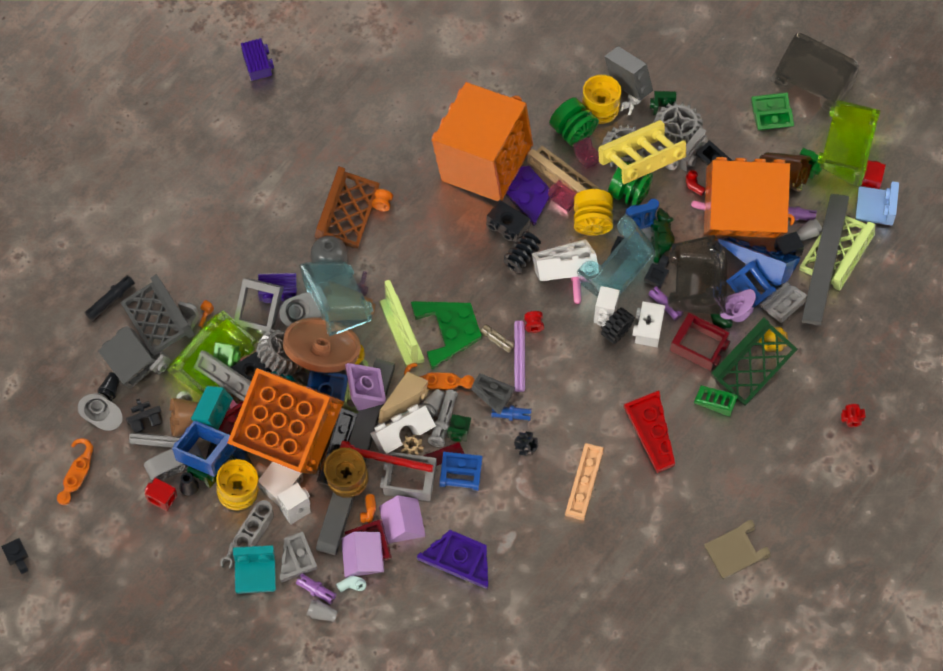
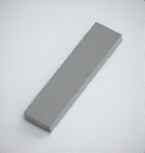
(222, 375)

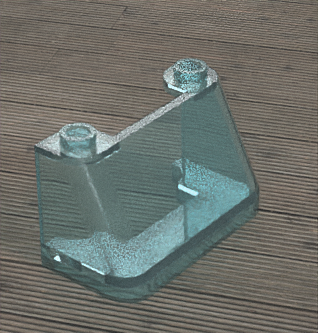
(622, 263)
(336, 295)

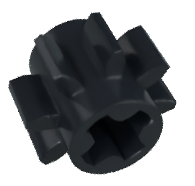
(526, 443)

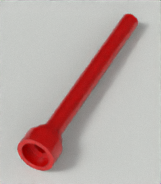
(390, 459)

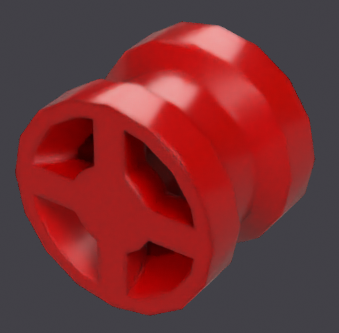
(534, 321)

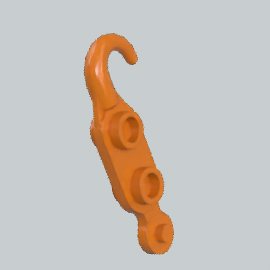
(444, 381)
(76, 473)

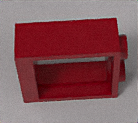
(706, 328)

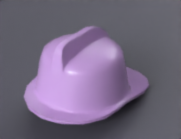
(739, 305)

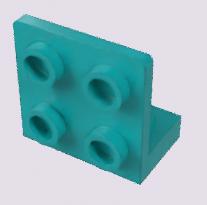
(254, 569)

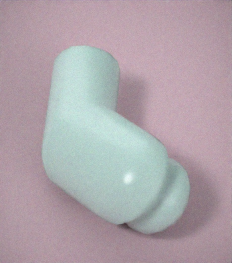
(351, 582)

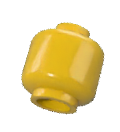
(769, 336)

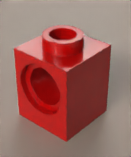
(873, 174)
(160, 494)

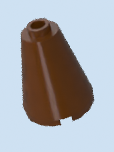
(799, 167)

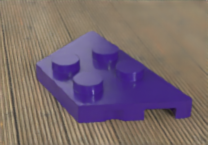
(529, 193)
(458, 557)

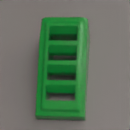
(720, 408)

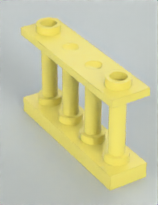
(637, 140)

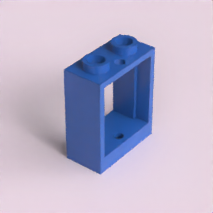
(215, 460)

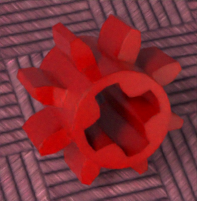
(853, 415)

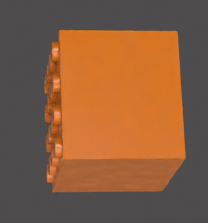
(483, 141)
(747, 198)
(285, 422)

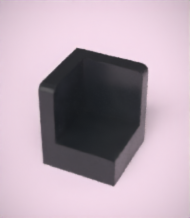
(789, 244)

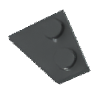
(493, 392)

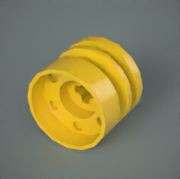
(602, 97)
(593, 212)
(237, 475)

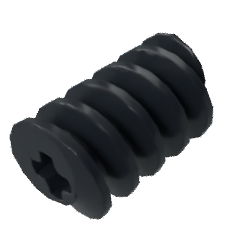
(521, 250)

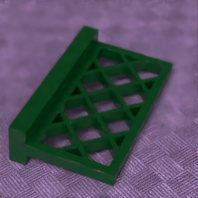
(738, 354)

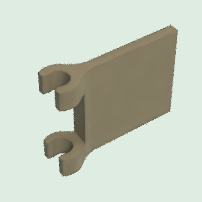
(735, 551)

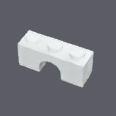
(387, 435)

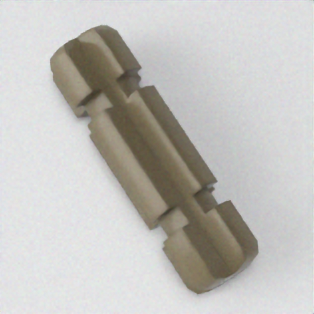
(497, 338)

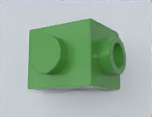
(227, 353)

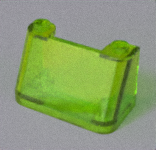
(849, 141)
(218, 329)

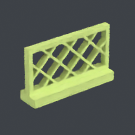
(852, 255)
(400, 327)

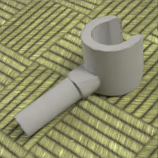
(228, 557)

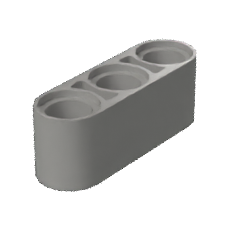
(165, 464)
(255, 519)

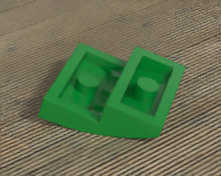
(772, 111)

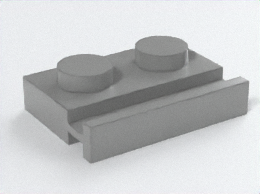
(692, 147)
(784, 302)

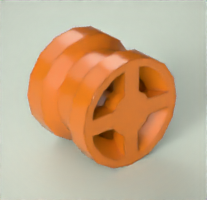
(382, 200)

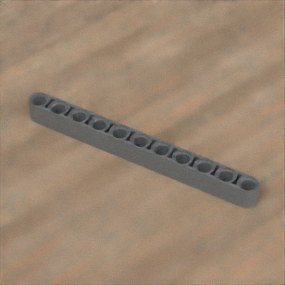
(340, 507)

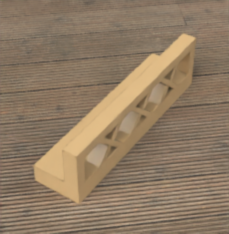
(554, 173)

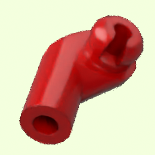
(692, 183)

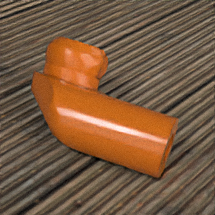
(371, 508)

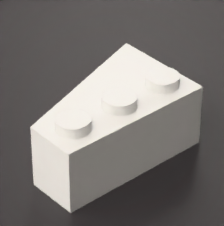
(562, 260)

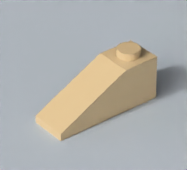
(406, 394)

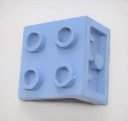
(877, 204)

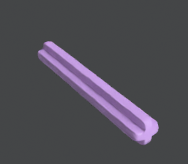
(519, 356)

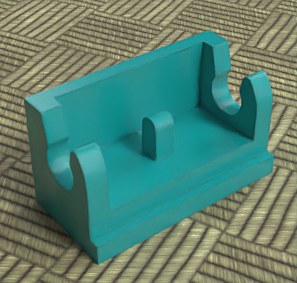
(212, 407)

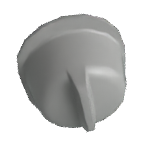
(299, 308)
(100, 411)

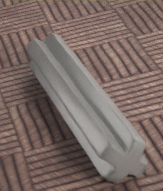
(152, 439)

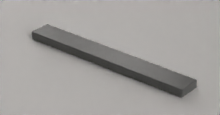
(825, 259)

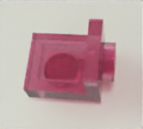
(586, 153)
(562, 195)

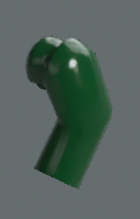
(720, 322)

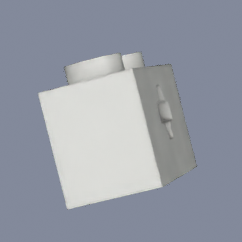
(605, 305)
(652, 314)
(294, 503)

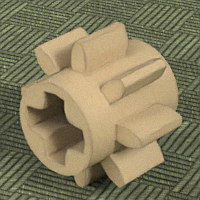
(412, 441)

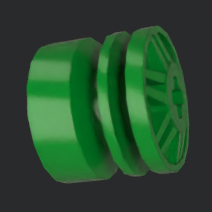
(573, 121)
(635, 191)

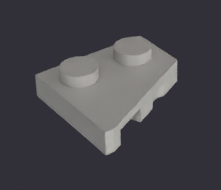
(296, 557)

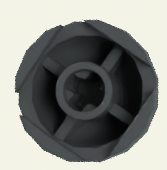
(329, 250)

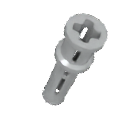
(440, 430)

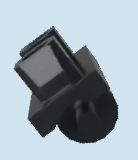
(136, 420)

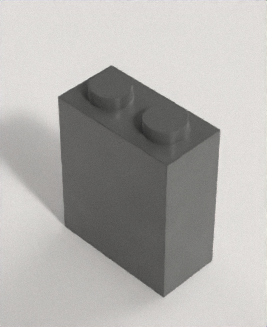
(629, 72)
(127, 356)

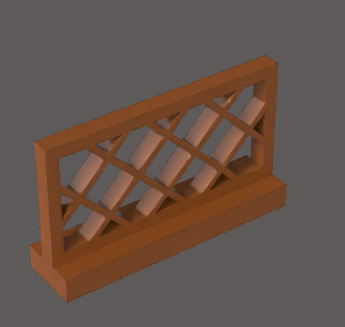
(334, 199)

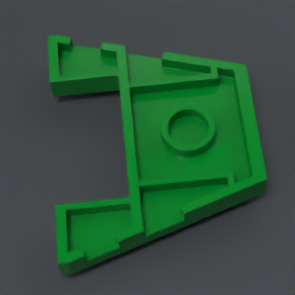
(456, 326)

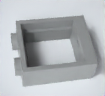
(275, 289)
(424, 495)

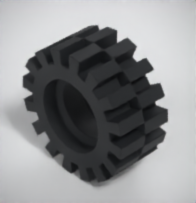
(617, 325)

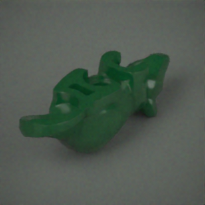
(663, 235)

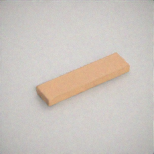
(584, 481)

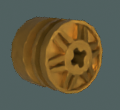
(340, 464)

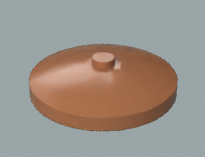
(312, 348)

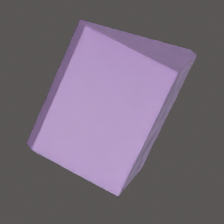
(365, 386)
(402, 519)
(362, 553)

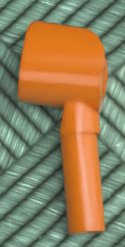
(208, 308)

